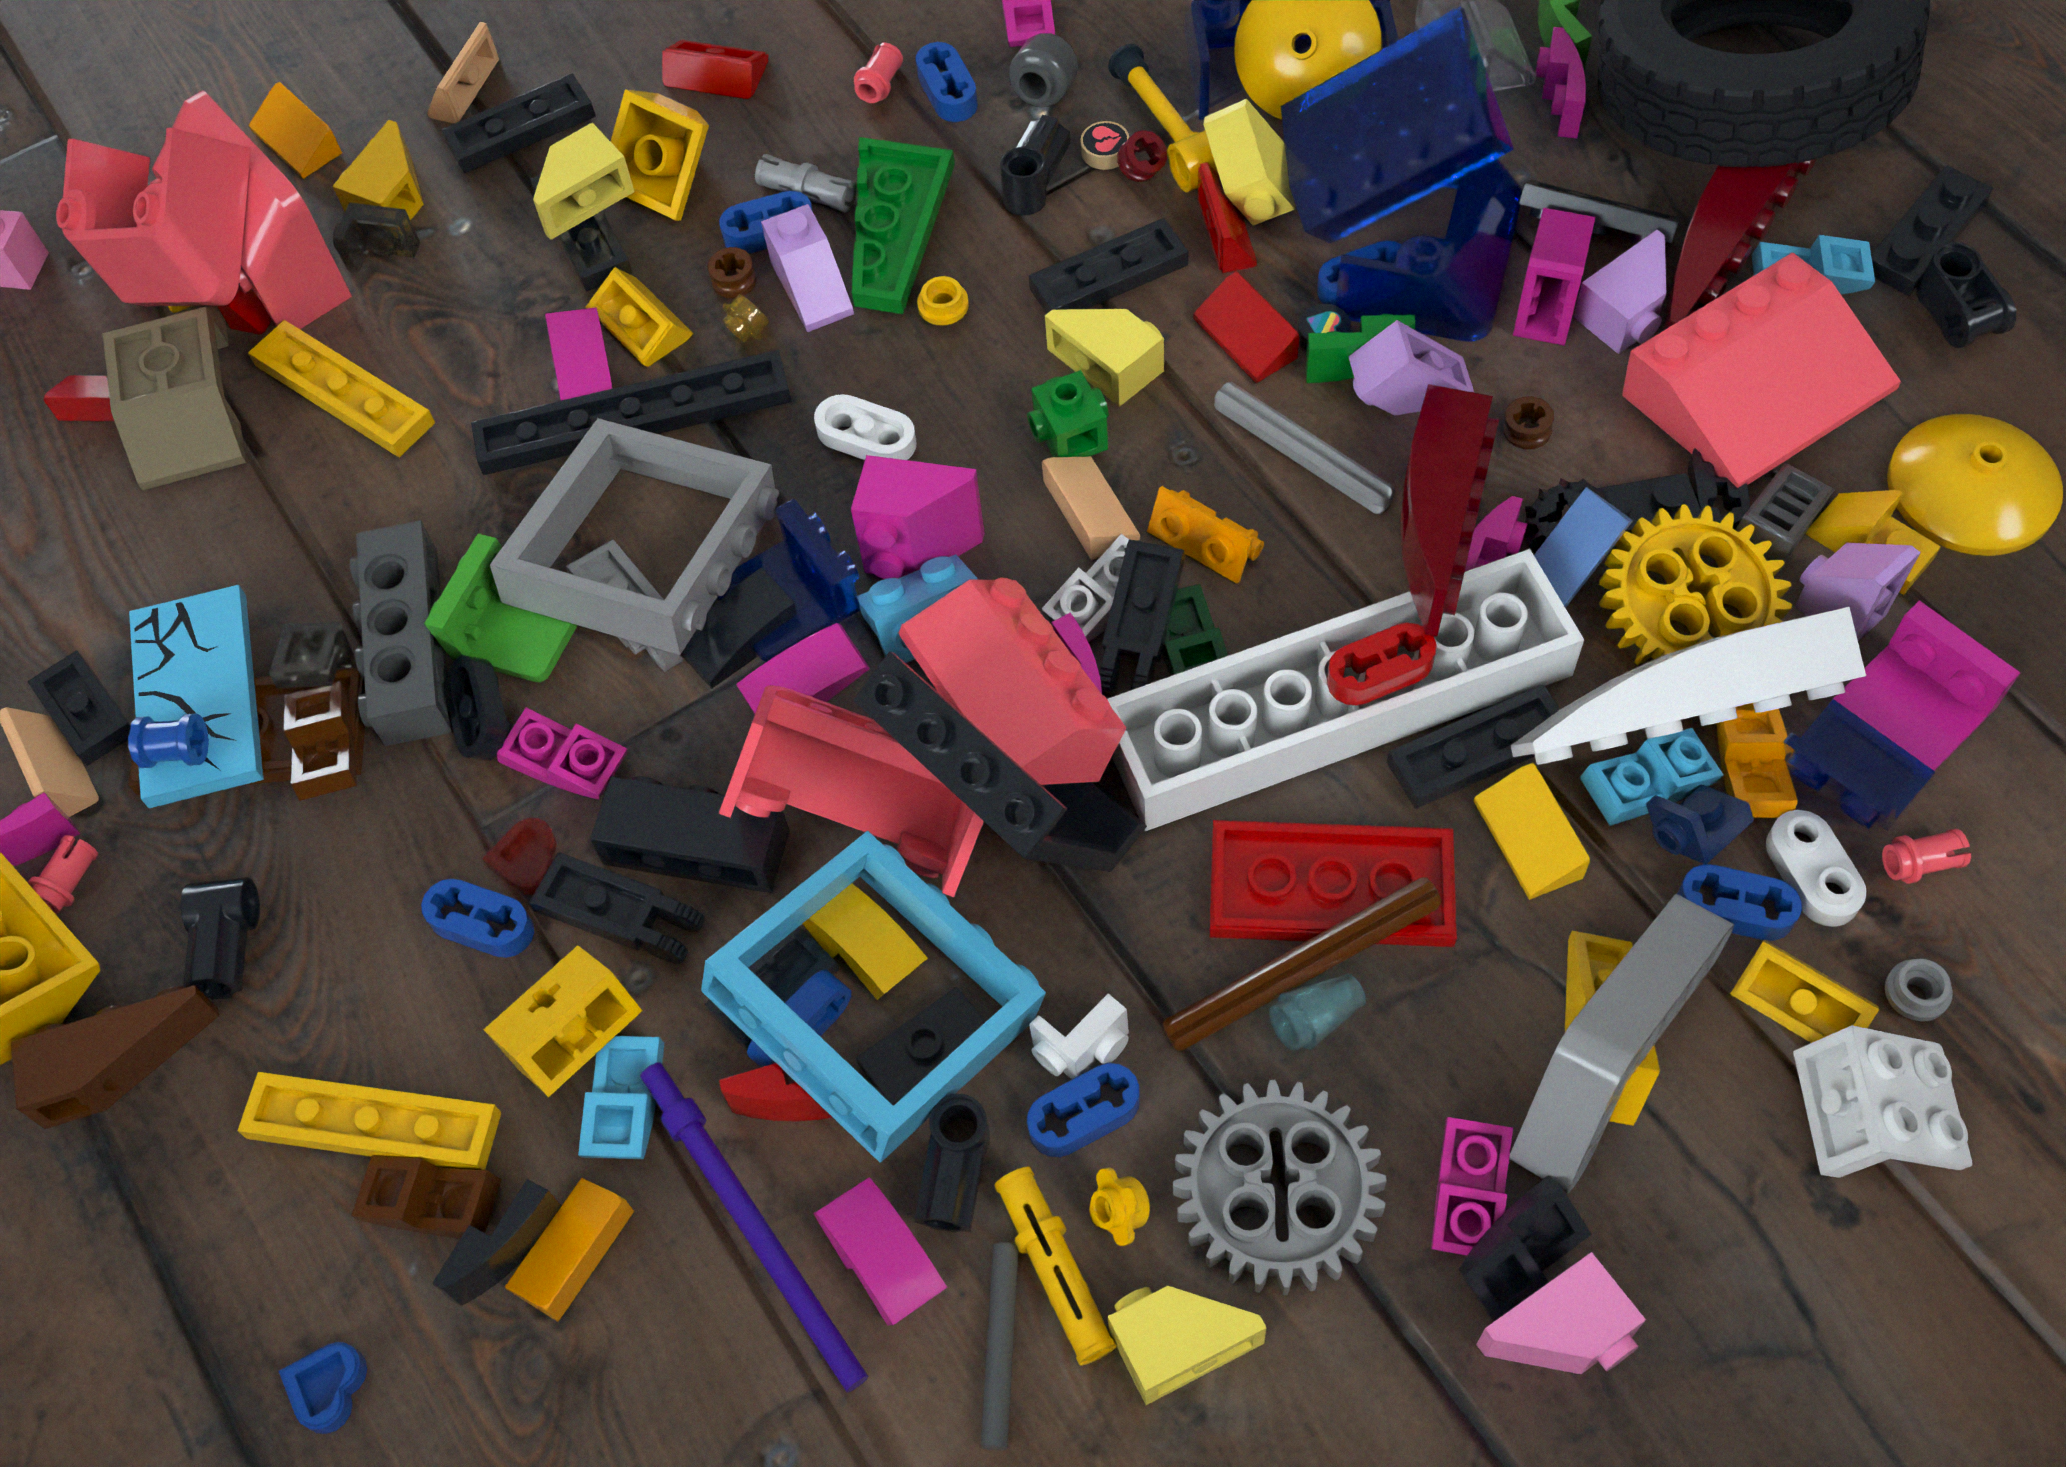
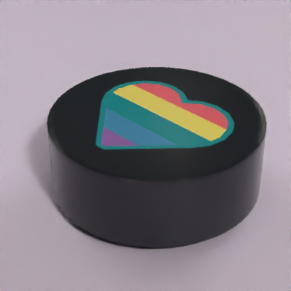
(1322, 319)

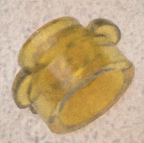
(744, 319)

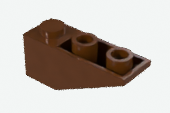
(94, 1062)

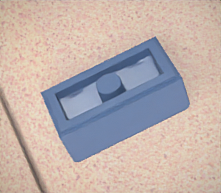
(1580, 543)

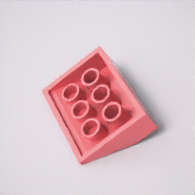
(1760, 371)

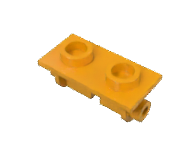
(1202, 535)

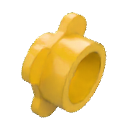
(1119, 1205)

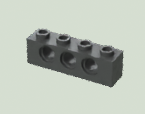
(397, 589)

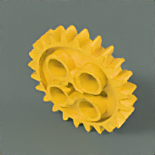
(1693, 588)

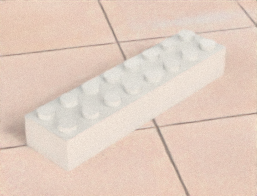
(1270, 707)

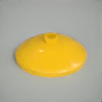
(1266, 53)
(1975, 484)

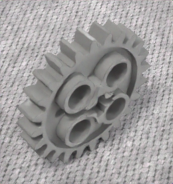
(1335, 1184)

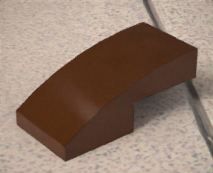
(321, 741)
(425, 1197)

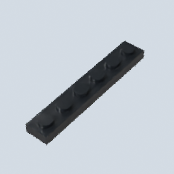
(650, 405)

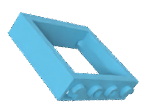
(812, 1060)

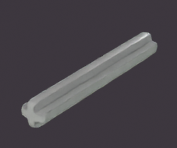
(1304, 448)

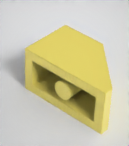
(1250, 162)
(580, 180)
(1108, 347)
(1179, 1337)

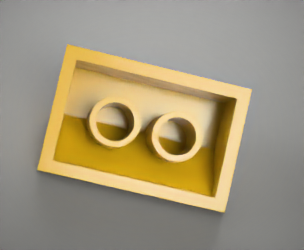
(40, 962)

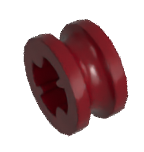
(1141, 142)

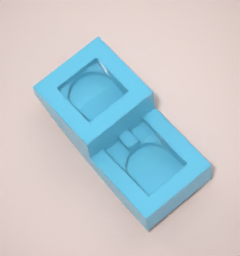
(1839, 259)
(620, 1107)

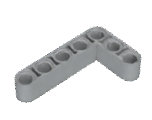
(1614, 1038)

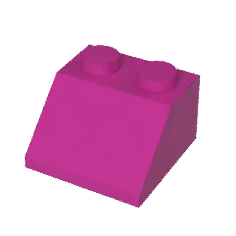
(914, 514)

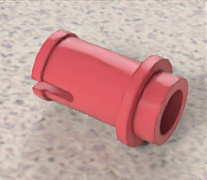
(873, 81)
(1911, 858)
(63, 873)

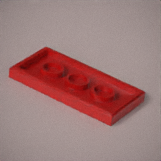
(1311, 876)

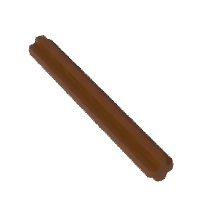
(1301, 963)

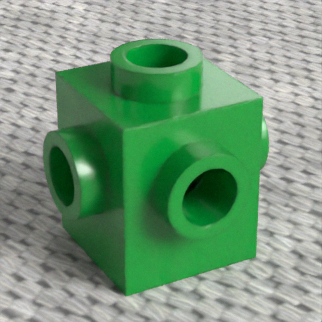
(1069, 416)

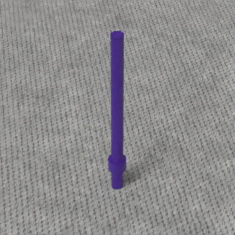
(686, 1124)

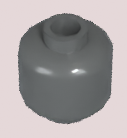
(1043, 70)

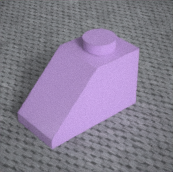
(806, 267)
(1626, 295)
(1398, 367)
(1858, 578)

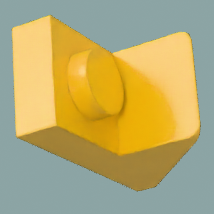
(1868, 519)

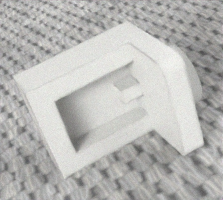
(1093, 1041)

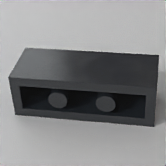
(685, 837)

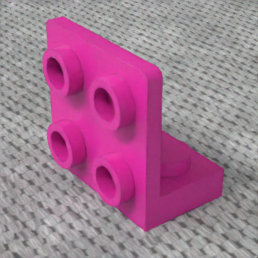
(1929, 686)

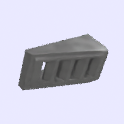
(1783, 517)

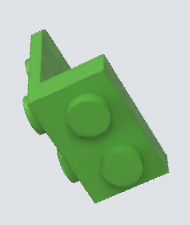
(476, 624)

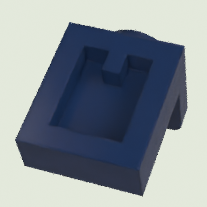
(1699, 824)

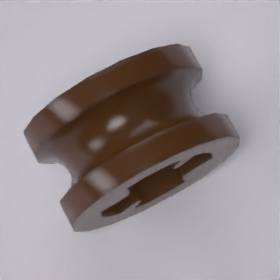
(727, 260)
(1528, 408)

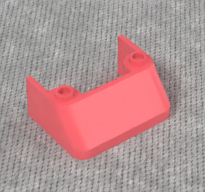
(162, 239)
(282, 246)
(854, 775)

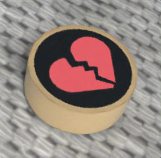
(1101, 144)

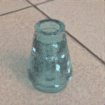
(1314, 1011)

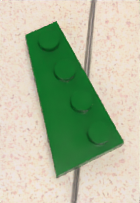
(894, 218)

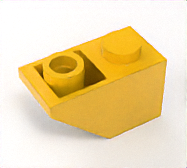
(382, 174)

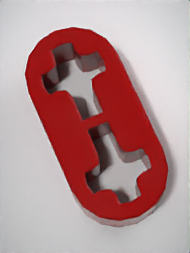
(1379, 660)

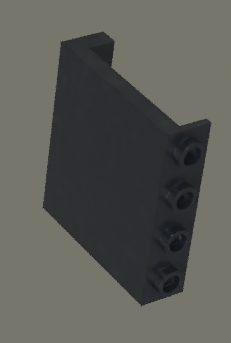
(1042, 822)

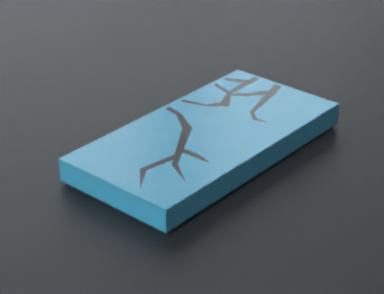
(191, 661)

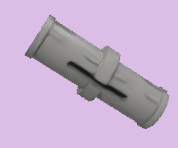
(806, 179)

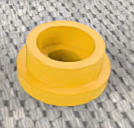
(942, 301)

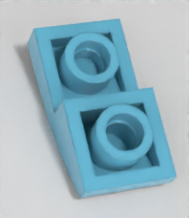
(1662, 766)

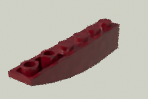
(1727, 218)
(1444, 497)

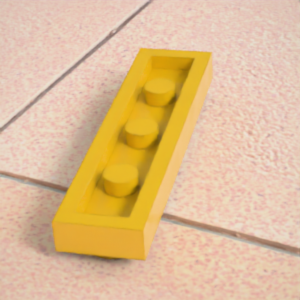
(342, 388)
(369, 1121)

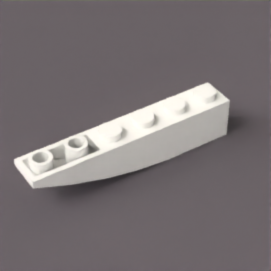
(1708, 682)

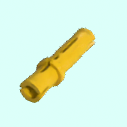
(1021, 1195)

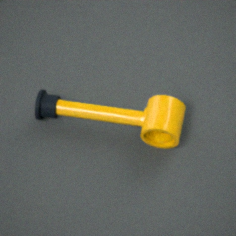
(1189, 147)

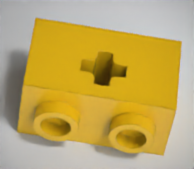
(563, 1020)

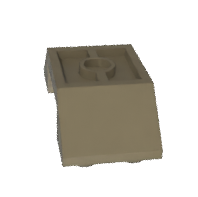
(172, 397)

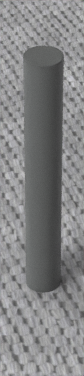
(999, 1347)

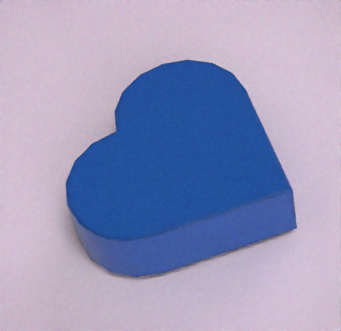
(323, 1386)

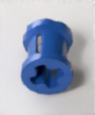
(168, 740)

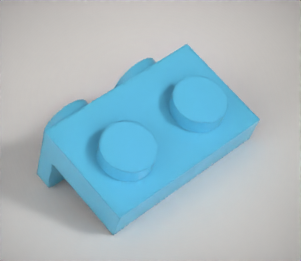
(898, 600)

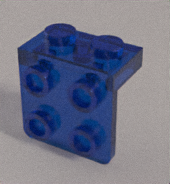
(809, 574)
(1859, 765)

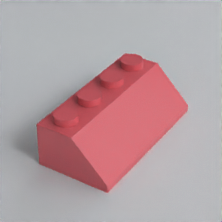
(1015, 680)

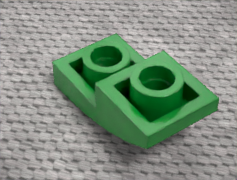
(1329, 352)

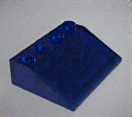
(1392, 129)

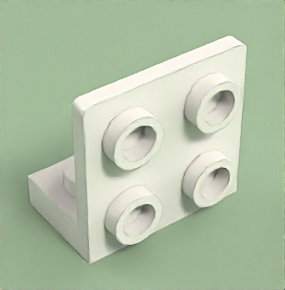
(1880, 1100)

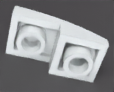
(1090, 593)

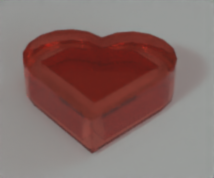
(523, 854)

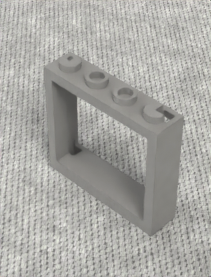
(525, 560)

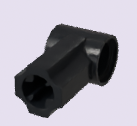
(1032, 164)
(217, 925)
(951, 1167)

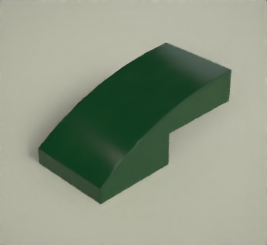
(1191, 633)

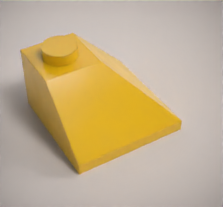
(660, 149)

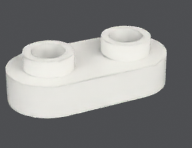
(868, 430)
(1814, 864)

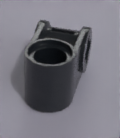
(1960, 295)

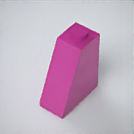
(1553, 276)

